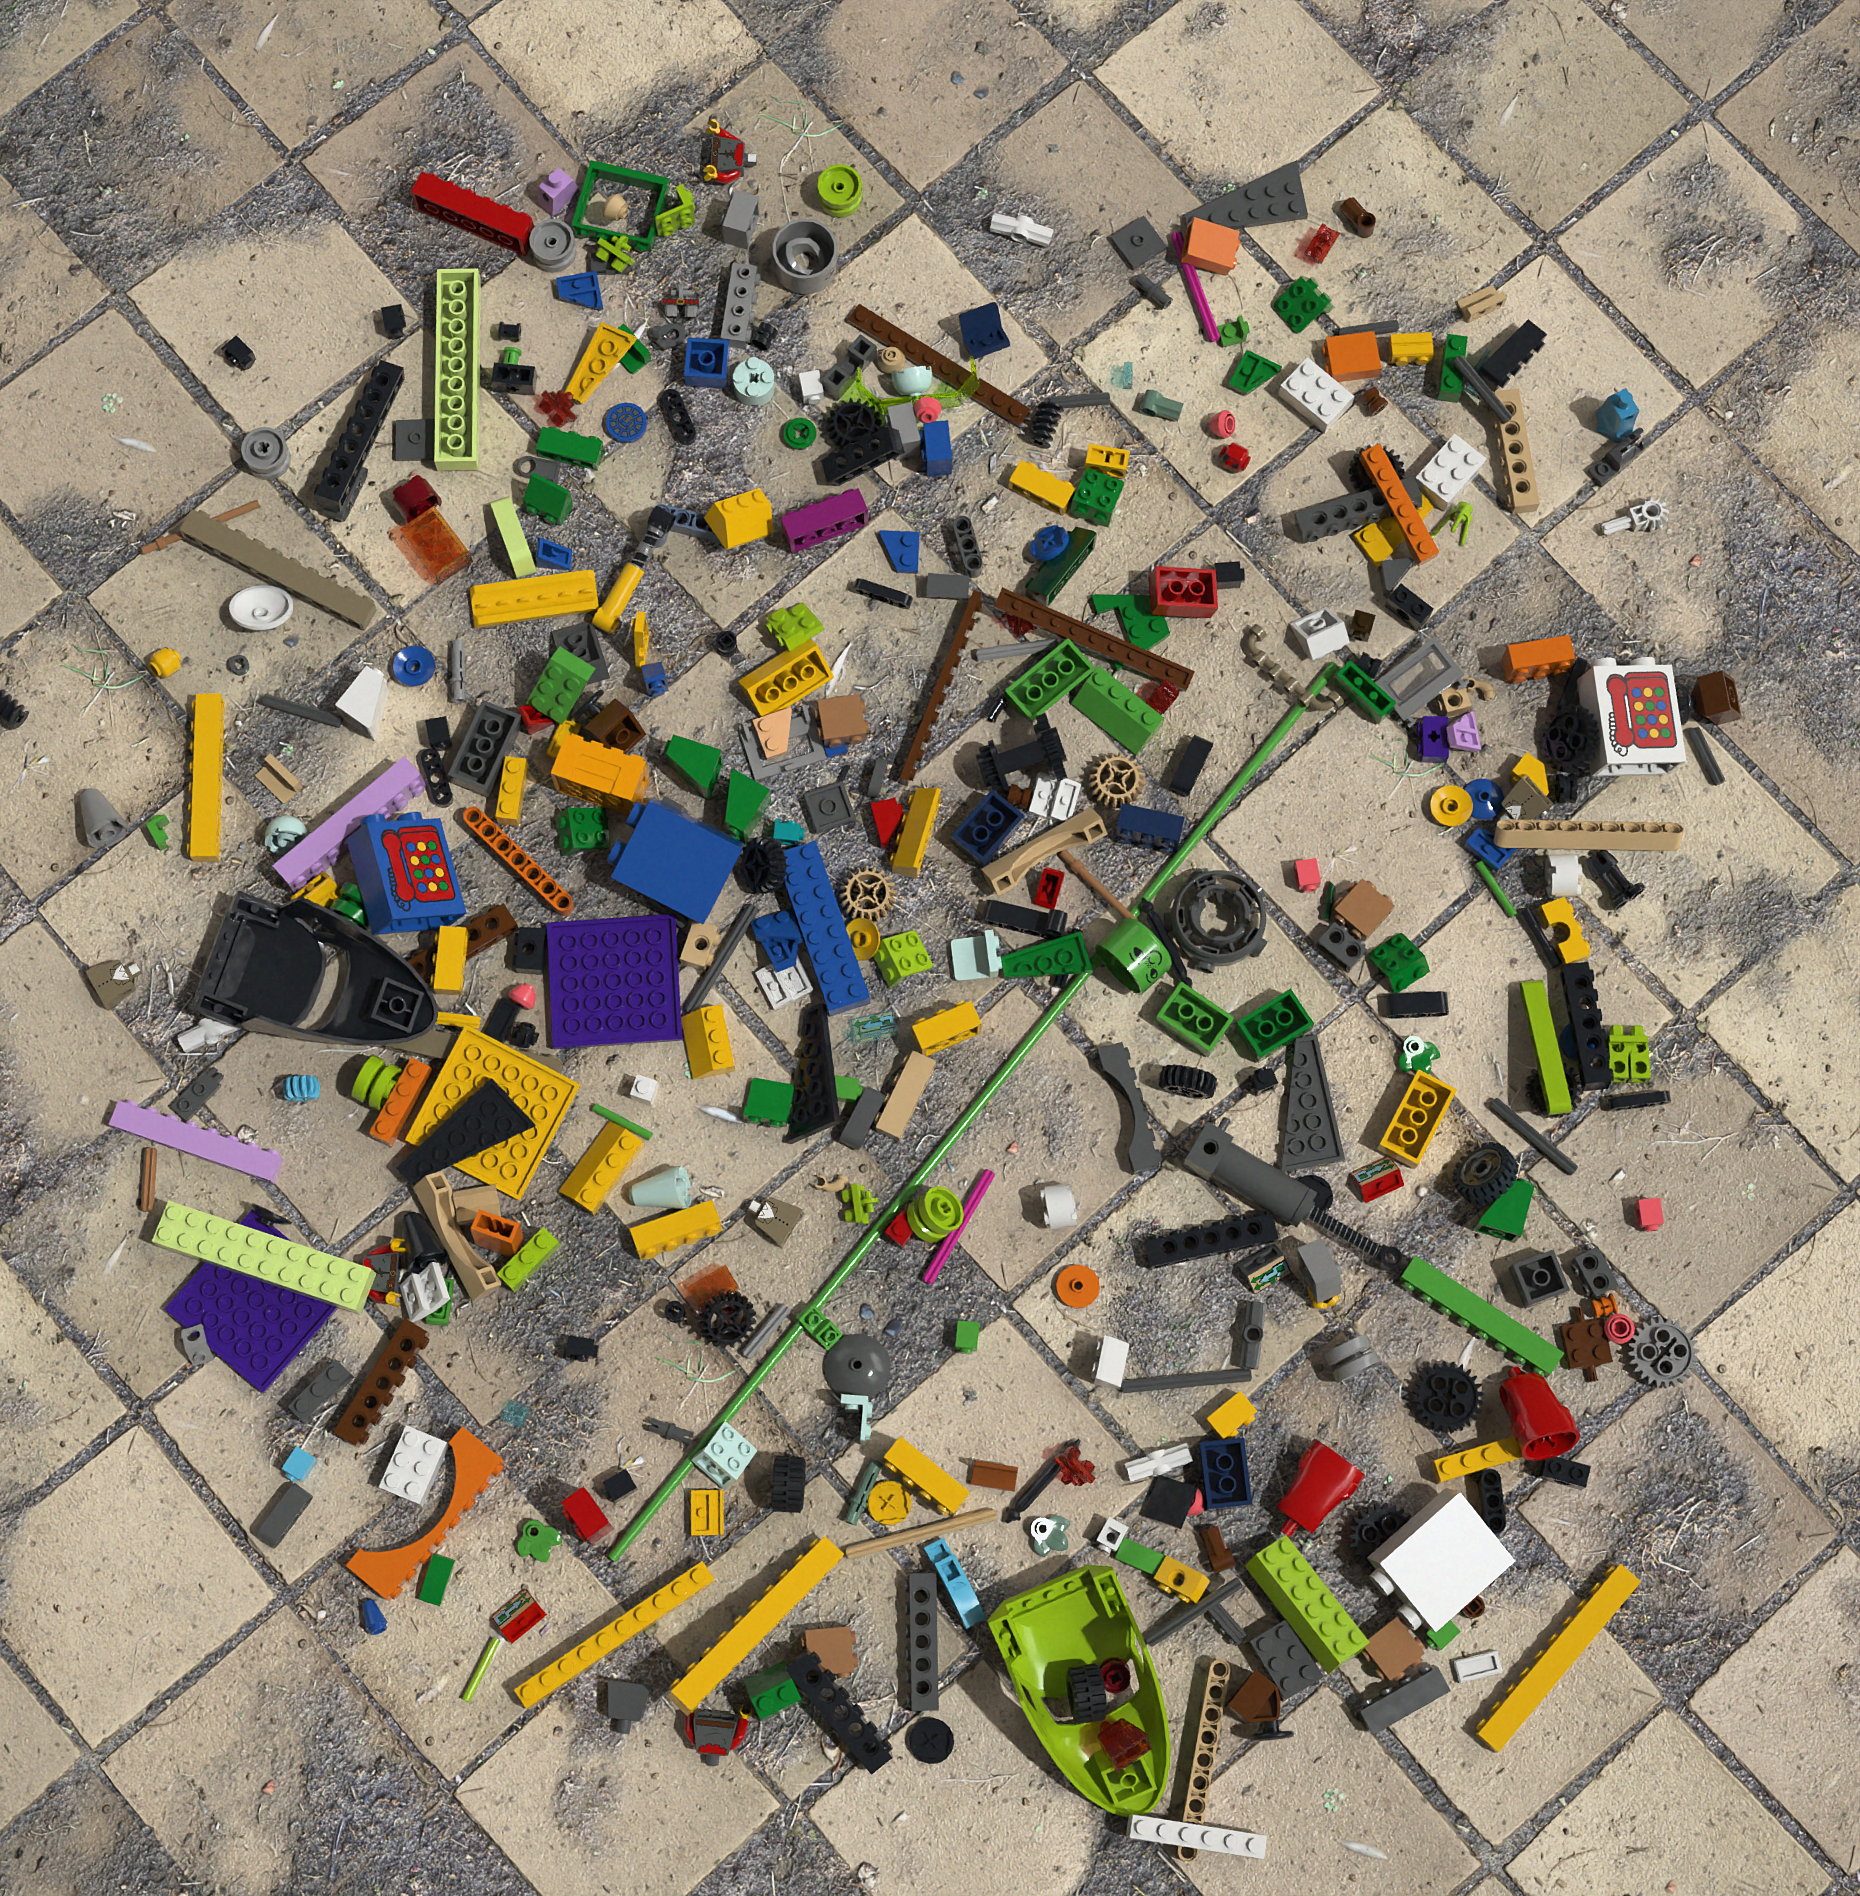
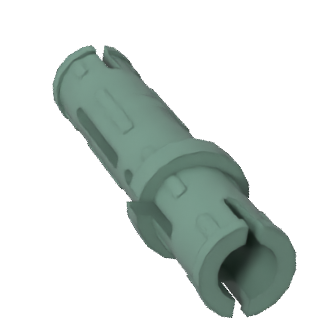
(867, 1482)

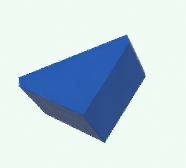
(552, 555)

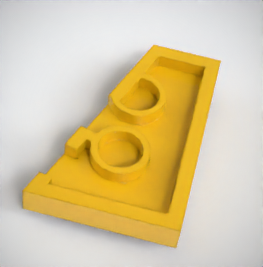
(641, 638)

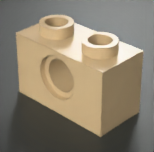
(700, 933)

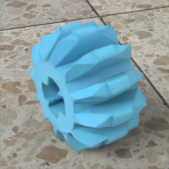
(301, 1088)

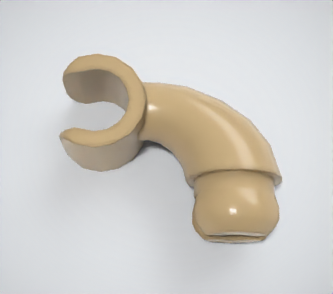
(1485, 687)
(836, 1186)

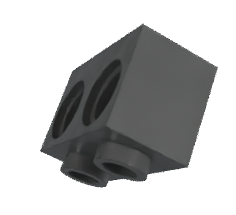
(1337, 951)
(1599, 1271)

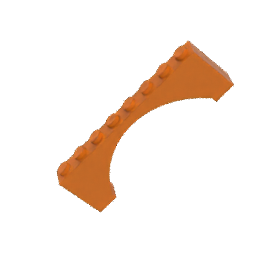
(391, 1569)

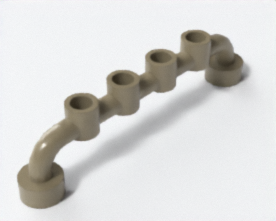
(1290, 683)

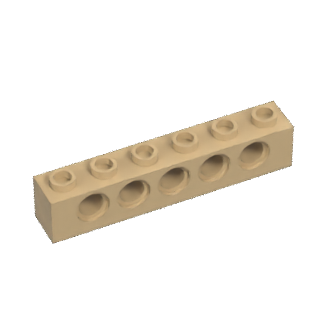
(1519, 441)

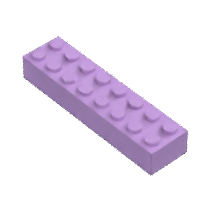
(329, 841)

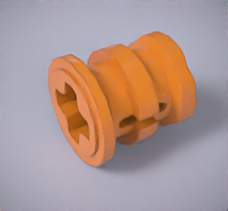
(1598, 1309)

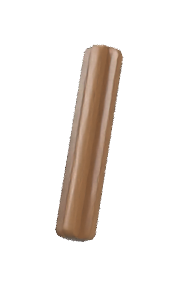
(149, 1179)

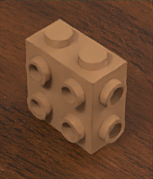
(841, 720)
(1362, 909)
(833, 1648)
(1393, 1650)

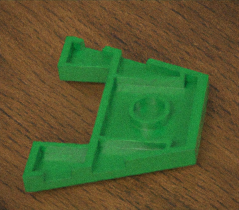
(1140, 626)

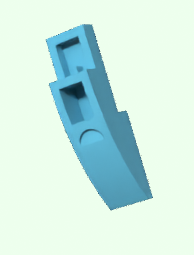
(955, 1583)

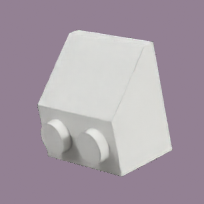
(1320, 633)

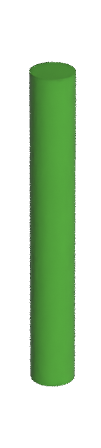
(1496, 889)
(622, 1121)

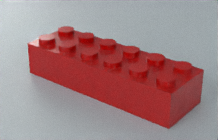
(473, 213)

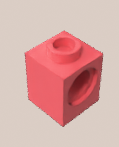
(1307, 875)
(1649, 1214)

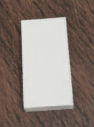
(1477, 1666)

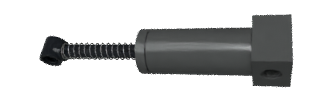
(1271, 1188)

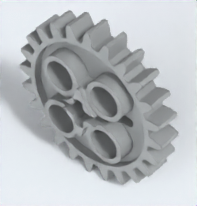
(1677, 1365)

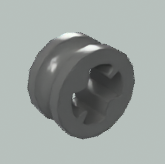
(238, 658)

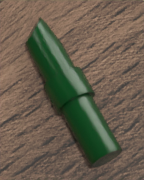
(1328, 902)

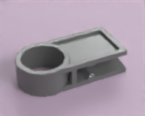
(605, 268)
(544, 468)

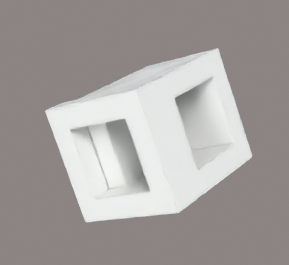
(1117, 1529)

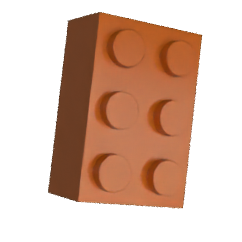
(1538, 659)

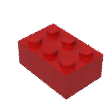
(1183, 592)
(585, 1512)

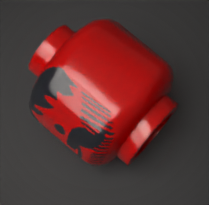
(1234, 457)

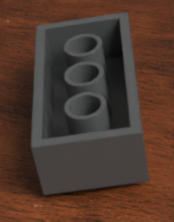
(485, 748)

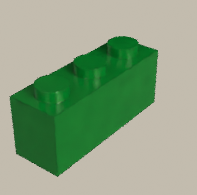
(1450, 377)
(570, 448)
(1364, 692)

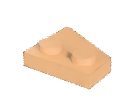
(774, 732)

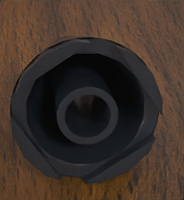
(421, 1243)

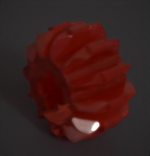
(1163, 696)

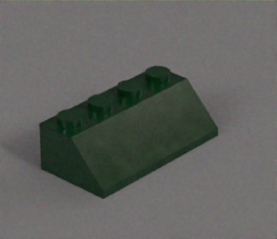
(1059, 570)

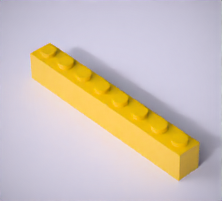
(207, 777)

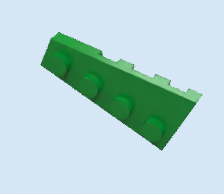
(1051, 958)

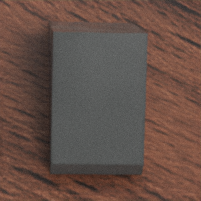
(1392, 573)

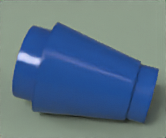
(374, 1619)

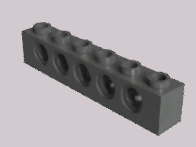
(1346, 508)
(927, 1583)

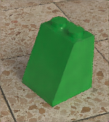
(695, 763)
(745, 805)
(1508, 1213)
(772, 1691)

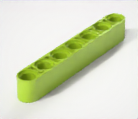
(1545, 1047)

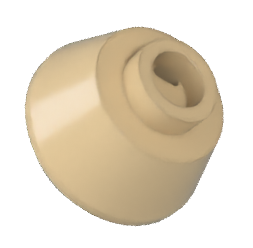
(615, 208)
(891, 360)

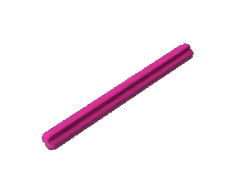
(1196, 290)
(951, 1239)

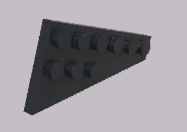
(814, 1080)
(476, 1126)

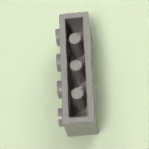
(739, 305)

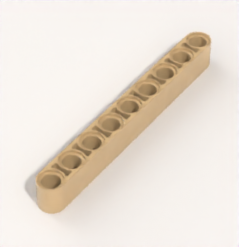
(1588, 835)
(1207, 1749)

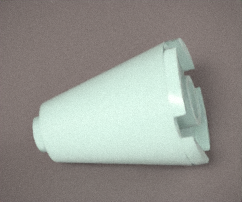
(663, 1190)

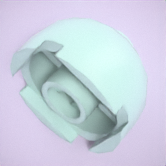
(912, 380)
(284, 834)

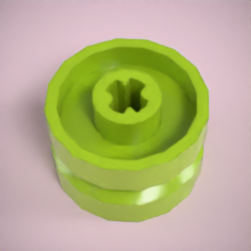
(839, 190)
(376, 1082)
(935, 1214)

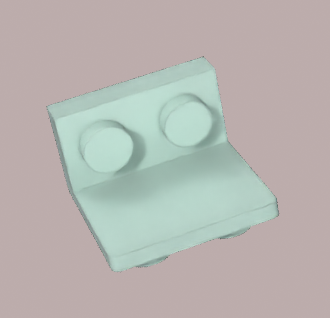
(852, 1404)
(725, 1456)

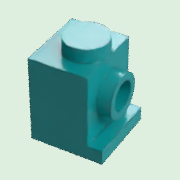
(788, 833)

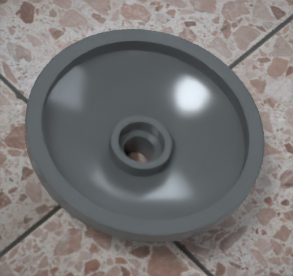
(864, 1381)

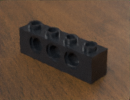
(857, 464)

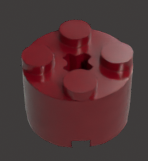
(415, 498)

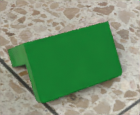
(636, 356)

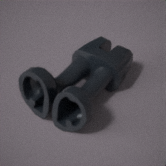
(1610, 866)

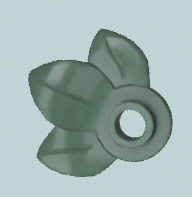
(1052, 1536)

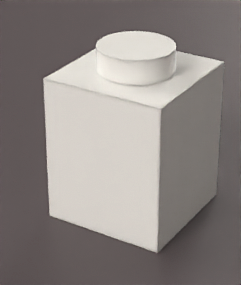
(811, 387)
(644, 1090)

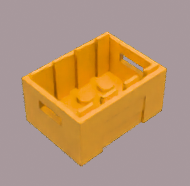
(600, 774)

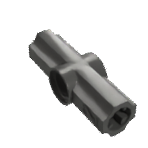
(1251, 1349)

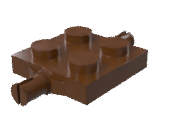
(1585, 1344)

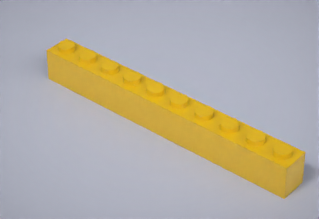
(755, 1626)
(614, 1635)
(1557, 1658)

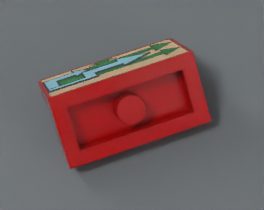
(1378, 1179)
(518, 1616)

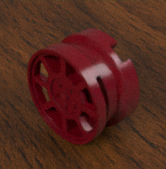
(1115, 1674)

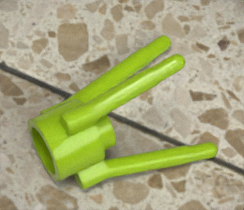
(1460, 514)

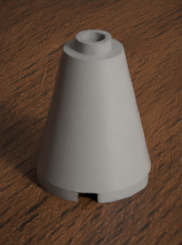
(101, 819)

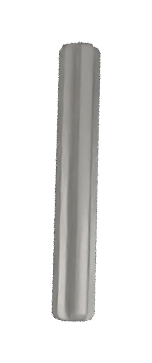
(1016, 649)

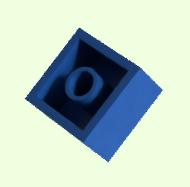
(707, 362)
(936, 448)

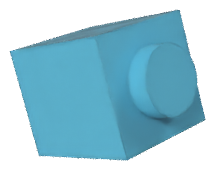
(299, 1465)

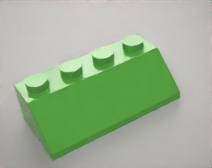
(1048, 681)
(1118, 711)

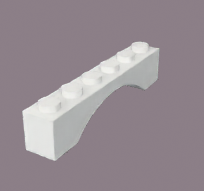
(1196, 1836)

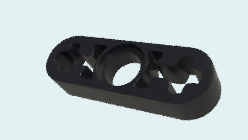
(680, 408)
(882, 593)
(1571, 684)
(435, 793)
(1639, 1101)

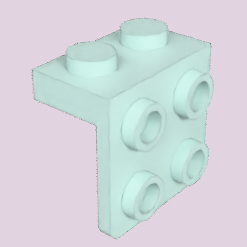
(976, 957)

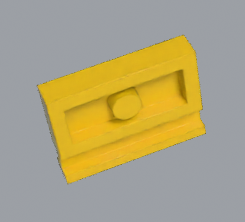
(707, 1512)

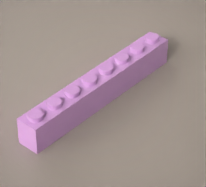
(196, 1142)

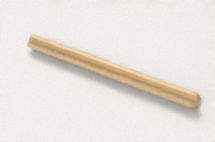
(920, 1533)

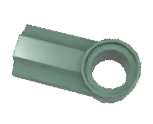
(1155, 404)

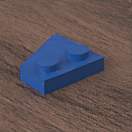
(581, 289)
(902, 549)
(781, 954)

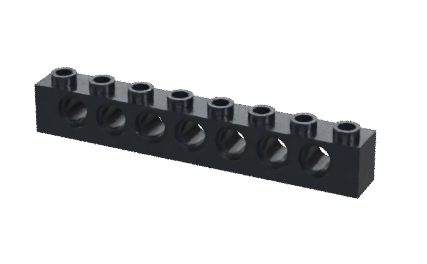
(335, 497)

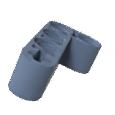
(688, 528)

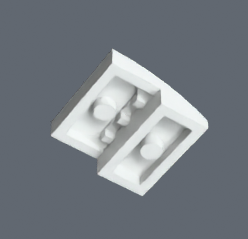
(1053, 798)
(785, 985)
(424, 1292)

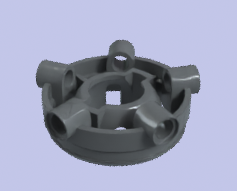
(1240, 903)

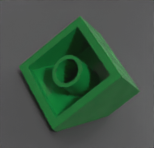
(547, 500)

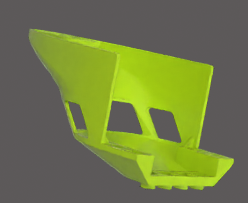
(1079, 1623)

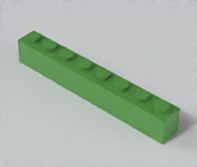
(1481, 1317)

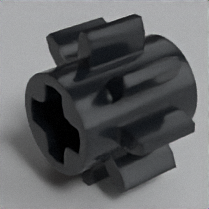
(525, 1035)

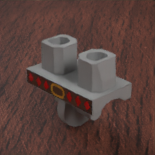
(671, 304)

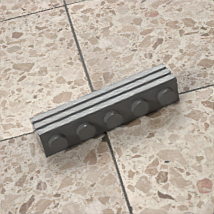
(1226, 1623)

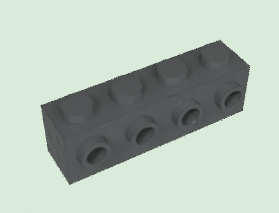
(1403, 1699)

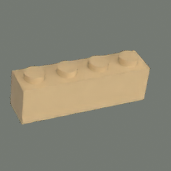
(905, 1096)

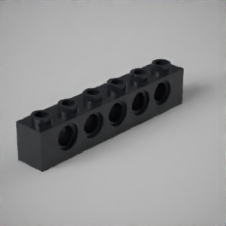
(1590, 1078)
(1158, 1258)
(870, 1758)

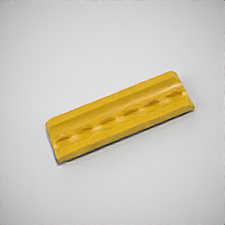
(534, 598)

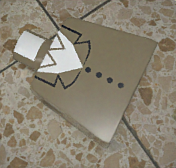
(1525, 801)
(113, 981)
(775, 1219)

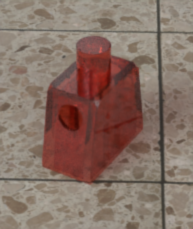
(1122, 1743)

